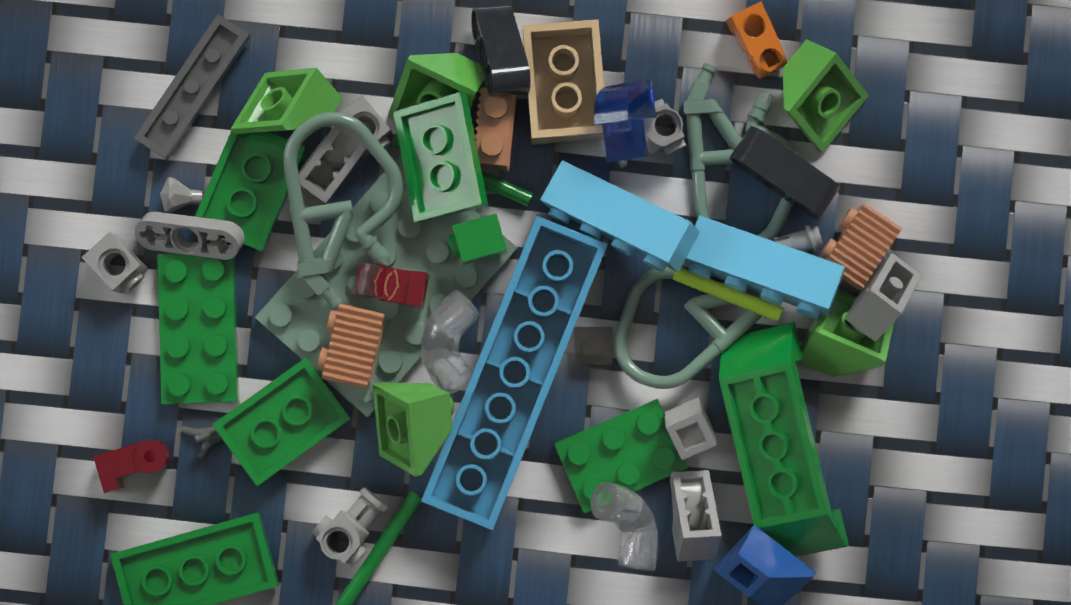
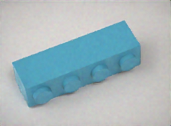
(619, 216)
(764, 267)

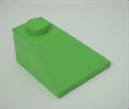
(437, 76)
(820, 93)
(286, 101)
(837, 347)
(411, 423)

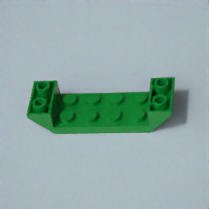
(777, 442)

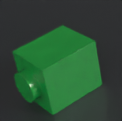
(477, 240)

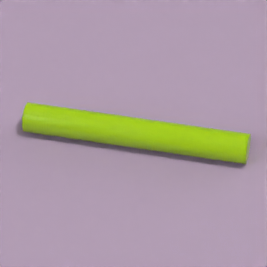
(730, 295)

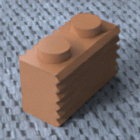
(495, 130)
(861, 245)
(352, 346)

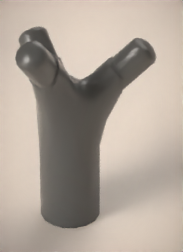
(207, 435)

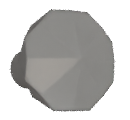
(176, 195)

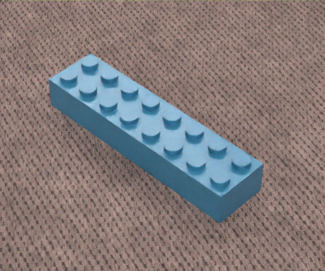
(514, 373)

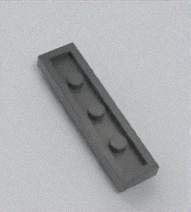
(192, 87)

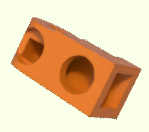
(758, 40)

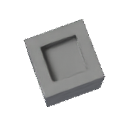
(364, 111)
(101, 255)
(690, 428)

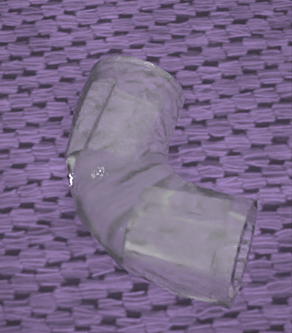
(442, 339)
(634, 523)

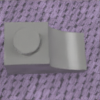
(331, 162)
(694, 516)

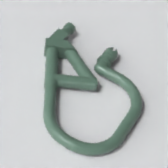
(693, 109)
(313, 268)
(697, 308)

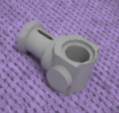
(657, 142)
(352, 526)

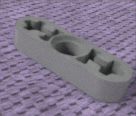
(204, 228)

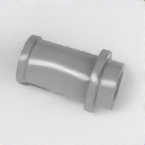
(803, 240)

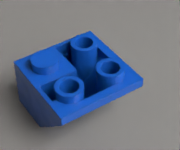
(764, 569)

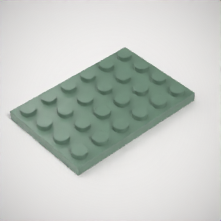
(301, 316)

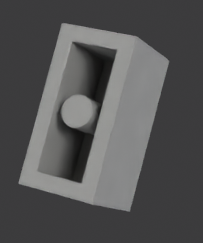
(883, 297)

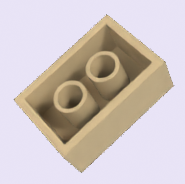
(564, 80)

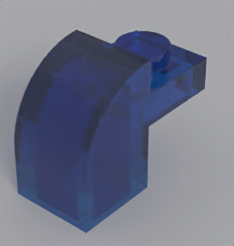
(621, 114)

